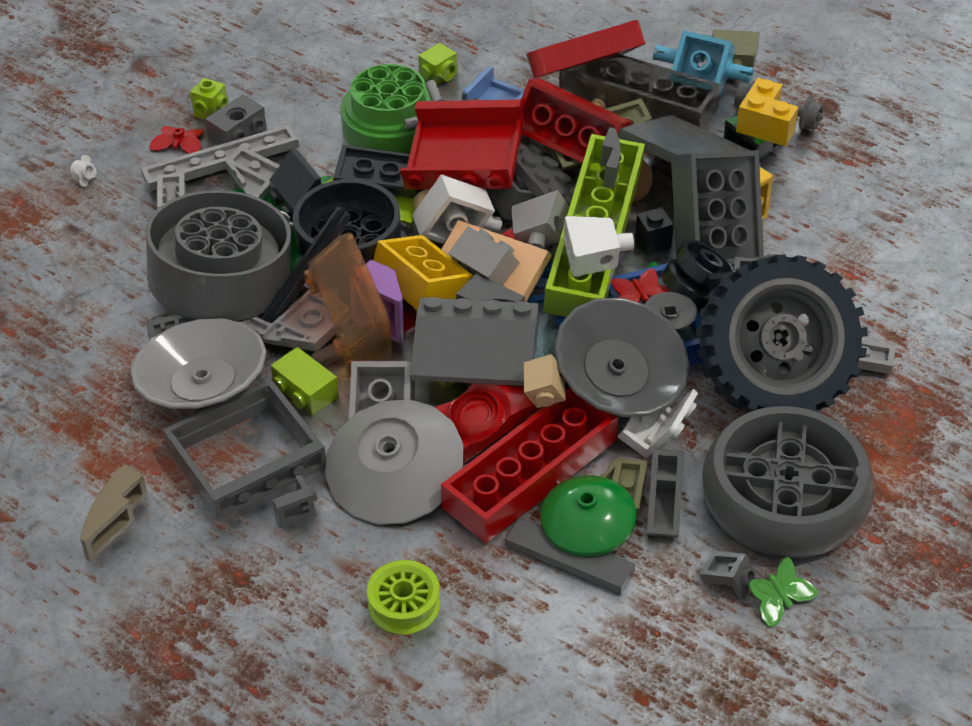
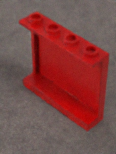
(465, 142)

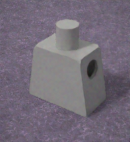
(540, 219)

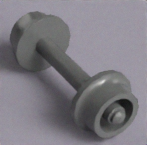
(809, 114)

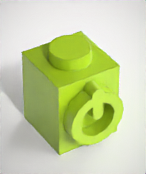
(438, 64)

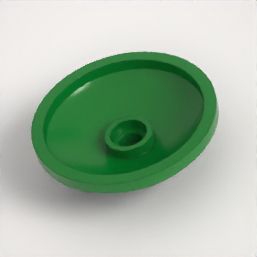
(588, 527)

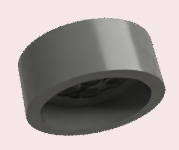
(217, 254)

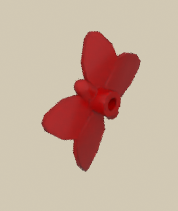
(172, 135)
(639, 289)

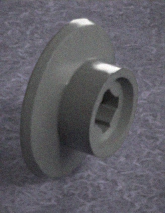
(675, 308)

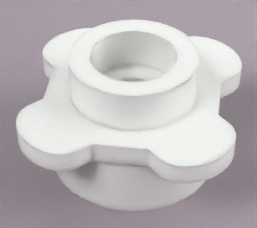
(83, 170)

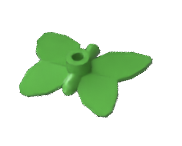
(778, 591)

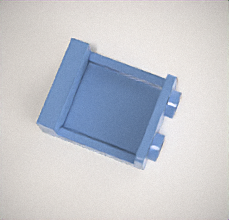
(488, 88)

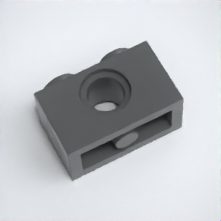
(235, 121)

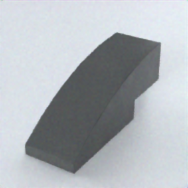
(665, 493)

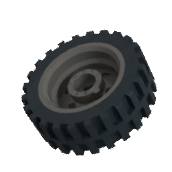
(799, 289)

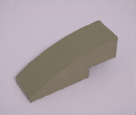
(112, 510)

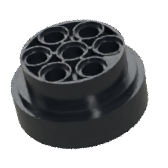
(371, 207)

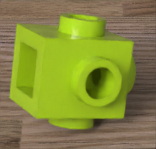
(208, 97)

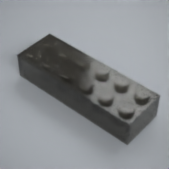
(663, 90)

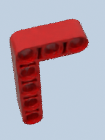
(586, 48)

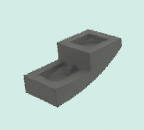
(610, 158)

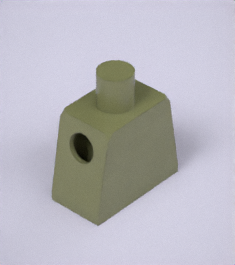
(745, 43)

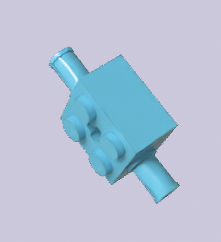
(697, 47)

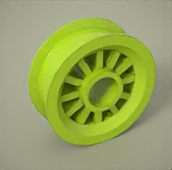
(403, 597)

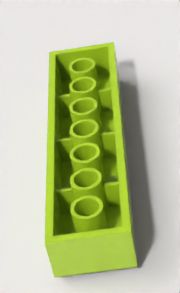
(593, 200)

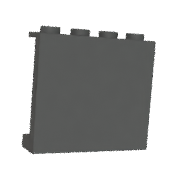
(674, 137)

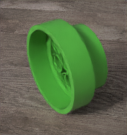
(378, 105)

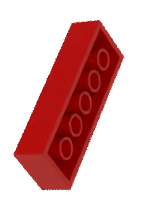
(527, 465)

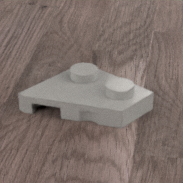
(251, 171)

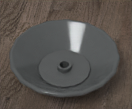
(625, 336)

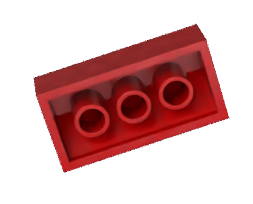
(564, 119)

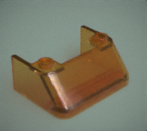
(351, 301)

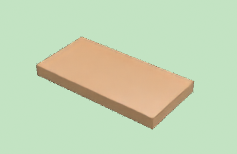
(531, 259)

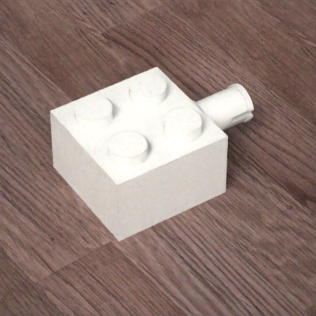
(454, 201)

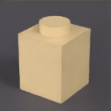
(543, 381)

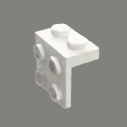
(653, 431)

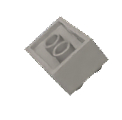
(379, 382)

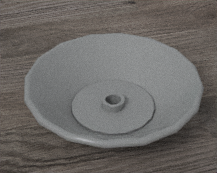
(198, 363)
(398, 483)

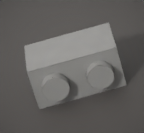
(484, 256)

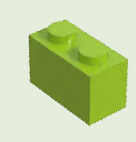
(305, 381)

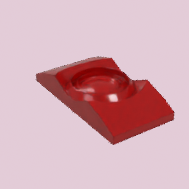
(486, 414)

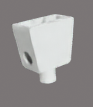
(593, 244)

